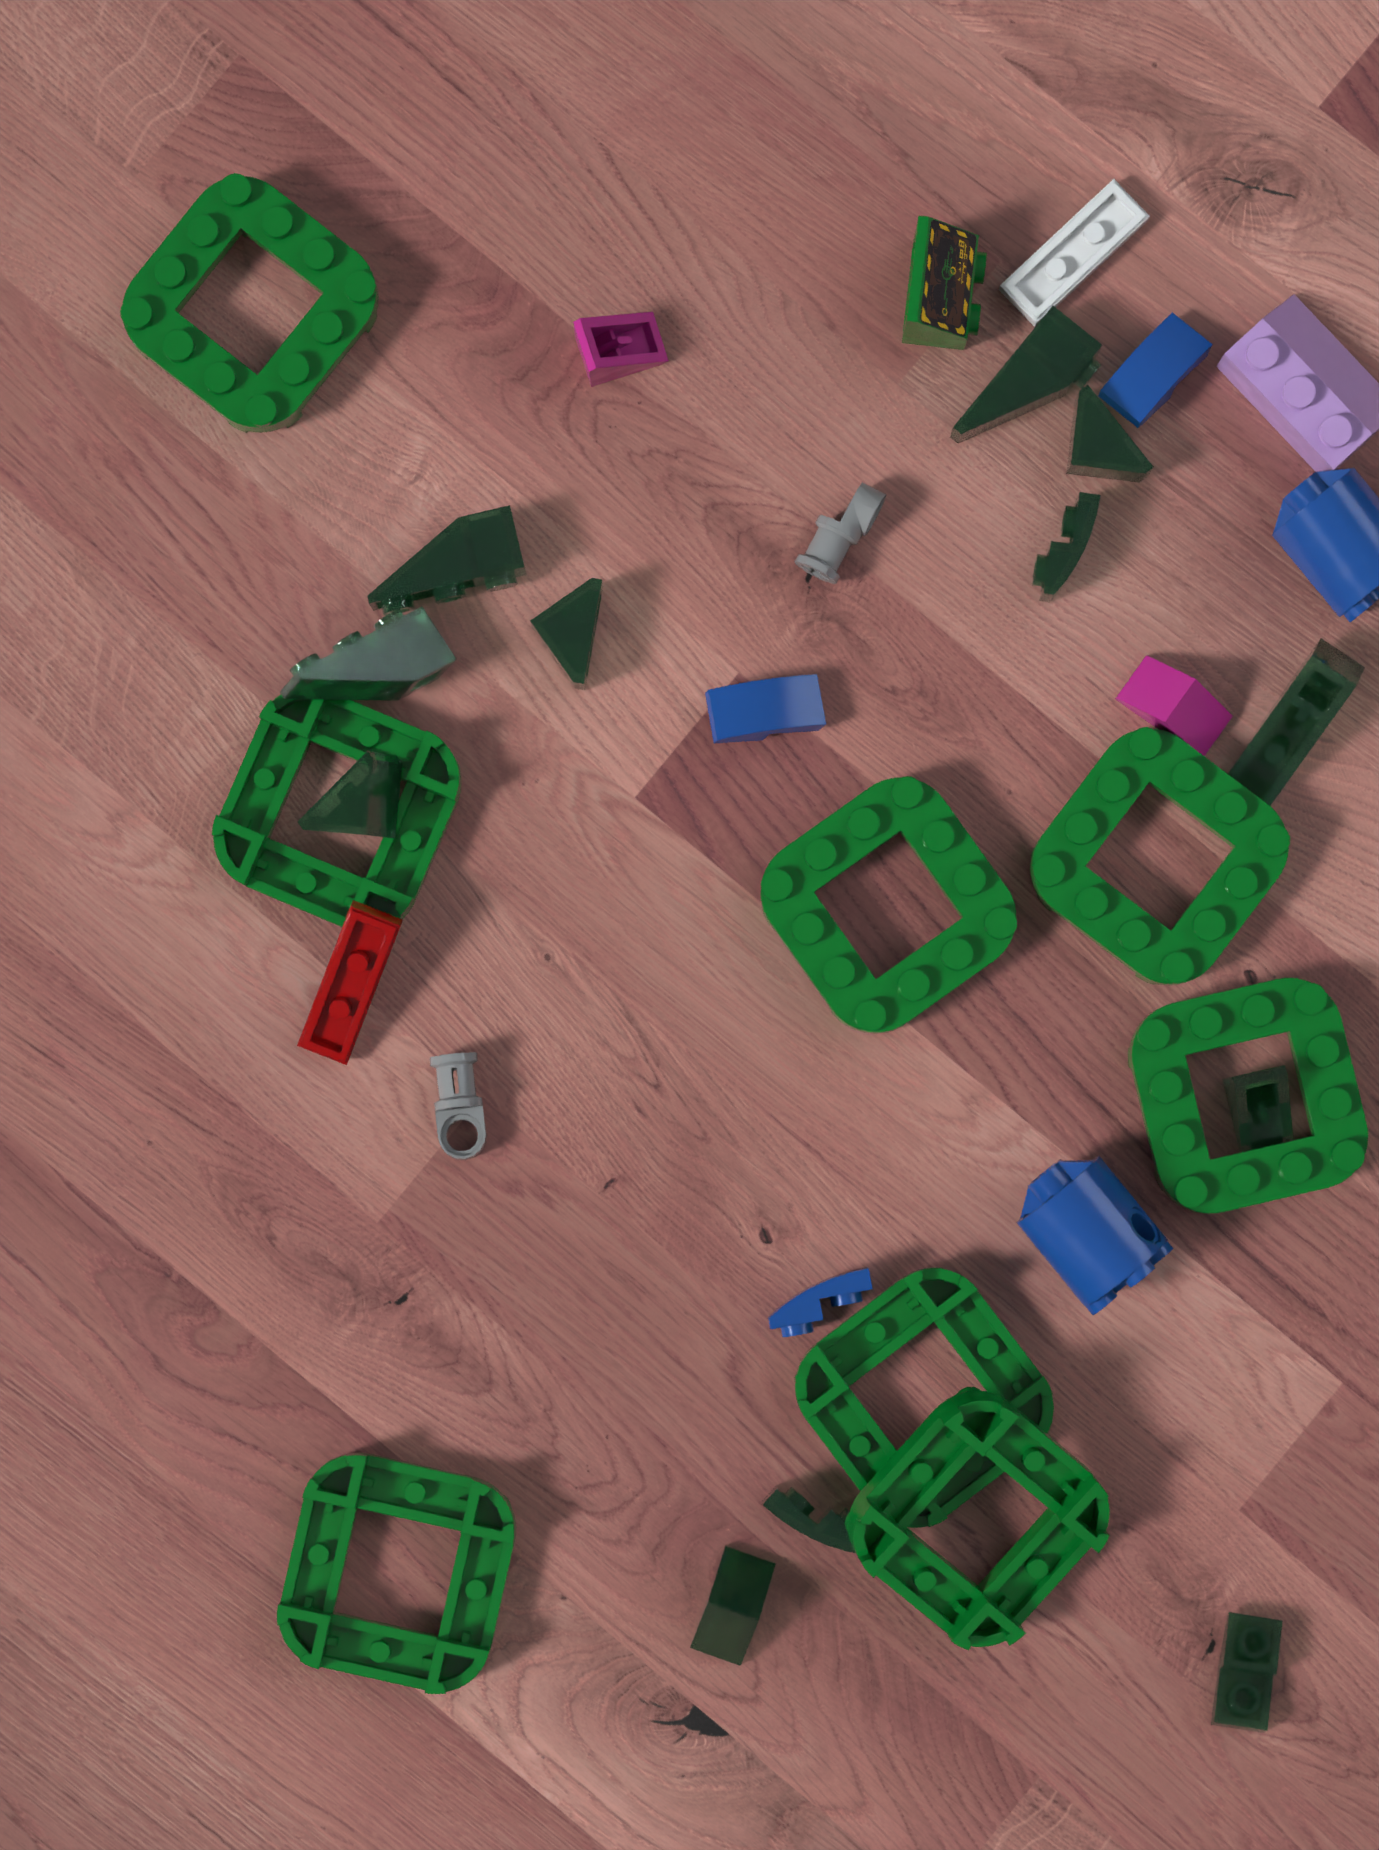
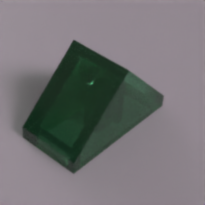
(1101, 445)
(570, 630)
(361, 800)
(1260, 1108)
(733, 1605)

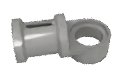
(836, 537)
(459, 1106)

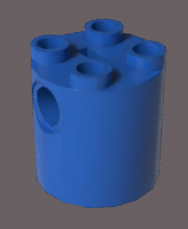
(1334, 538)
(1091, 1230)

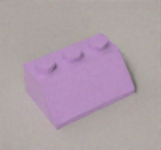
(1305, 385)

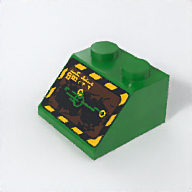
(941, 286)

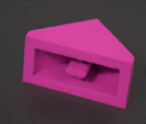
(619, 345)
(1174, 704)

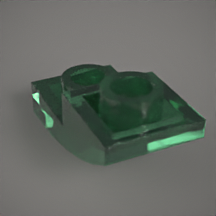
(1057, 565)
(795, 1512)
(1246, 1672)

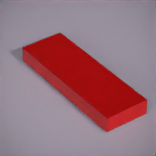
(350, 982)

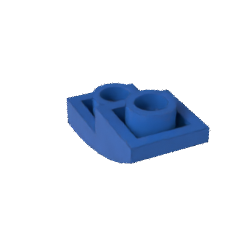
(1154, 370)
(765, 707)
(801, 1310)

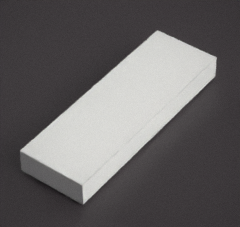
(1074, 252)

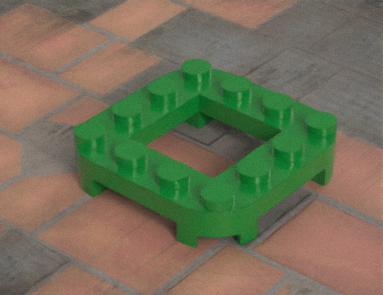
(309, 353)
(267, 777)
(1204, 793)
(952, 861)
(1324, 1078)
(877, 1333)
(1029, 1570)
(378, 1648)

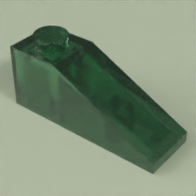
(1037, 373)
(1296, 721)

